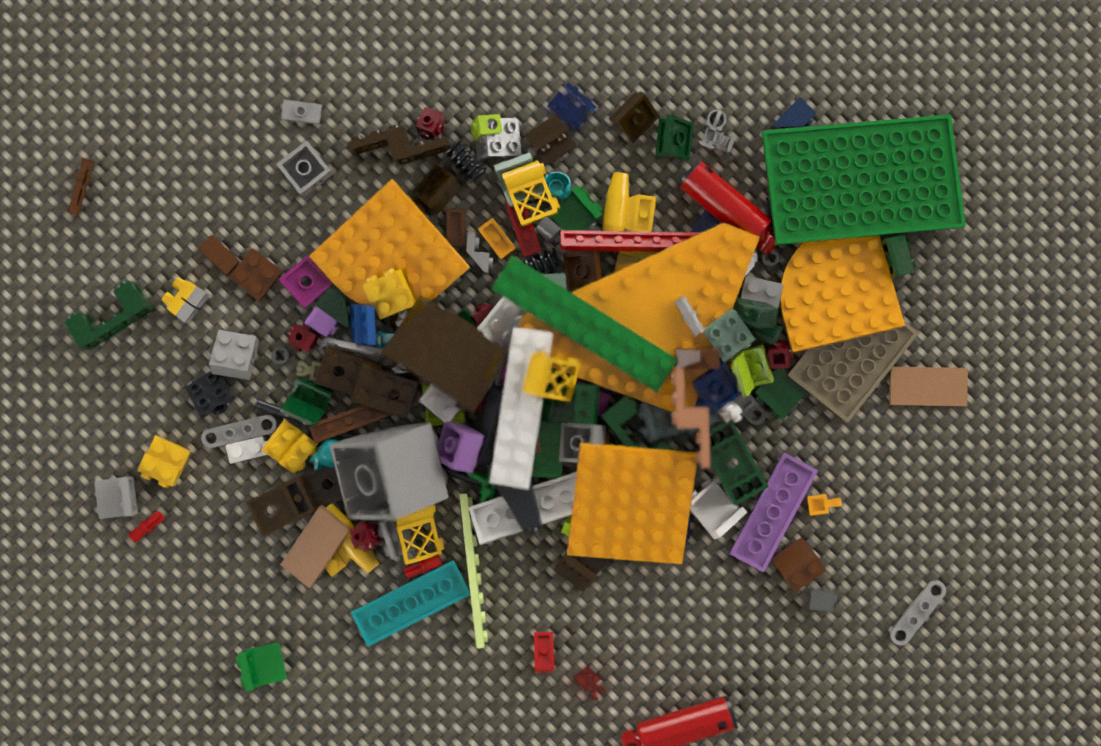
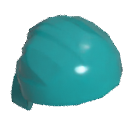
(558, 184)
(323, 455)

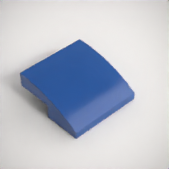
(362, 324)

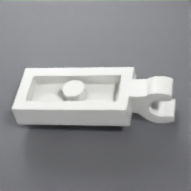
(729, 412)
(246, 449)

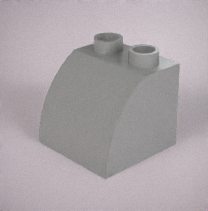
(390, 472)

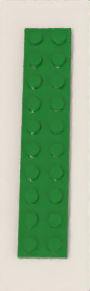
(584, 324)

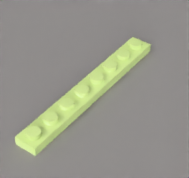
(474, 577)

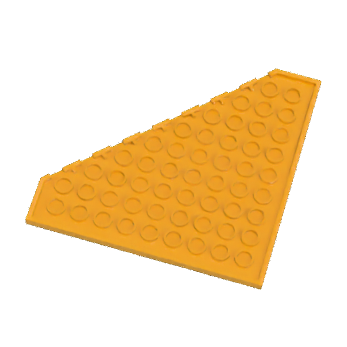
(643, 297)

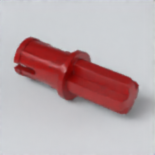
(146, 526)
(423, 566)

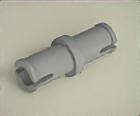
(689, 315)

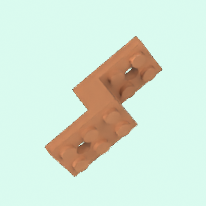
(691, 417)

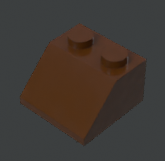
(798, 564)

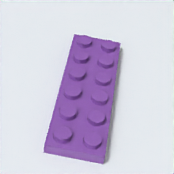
(773, 512)

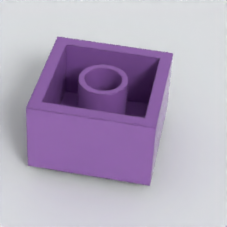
(459, 446)

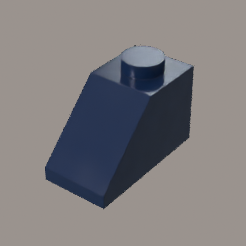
(796, 116)

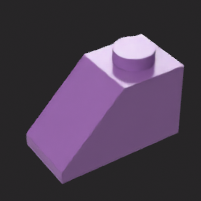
(322, 322)

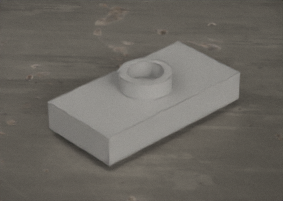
(301, 112)

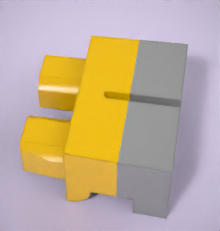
(189, 292)

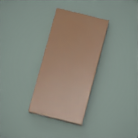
(928, 386)
(315, 546)

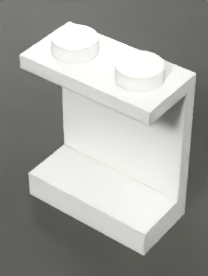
(714, 509)

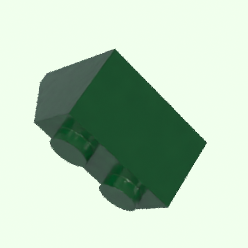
(898, 256)

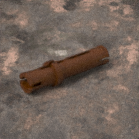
(80, 186)

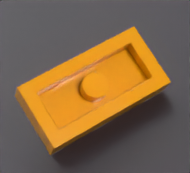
(496, 238)

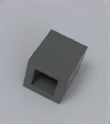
(821, 599)

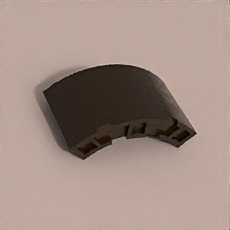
(446, 353)

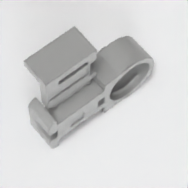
(715, 137)

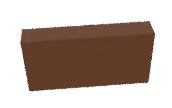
(455, 227)
(219, 255)

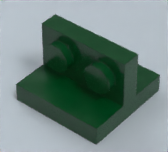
(674, 138)

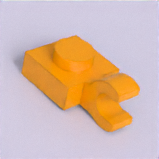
(820, 504)

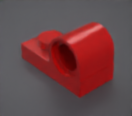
(544, 652)

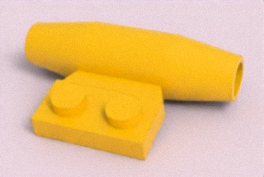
(627, 212)
(341, 558)

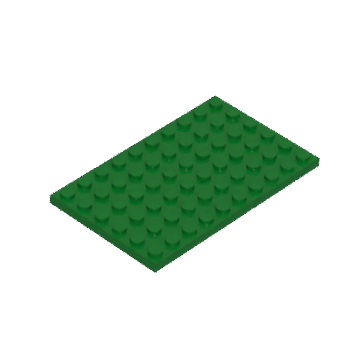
(863, 179)

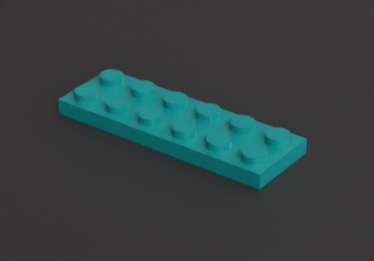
(410, 603)

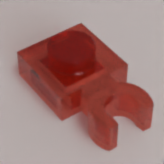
(588, 680)

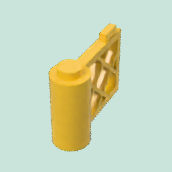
(528, 177)
(540, 374)
(417, 519)

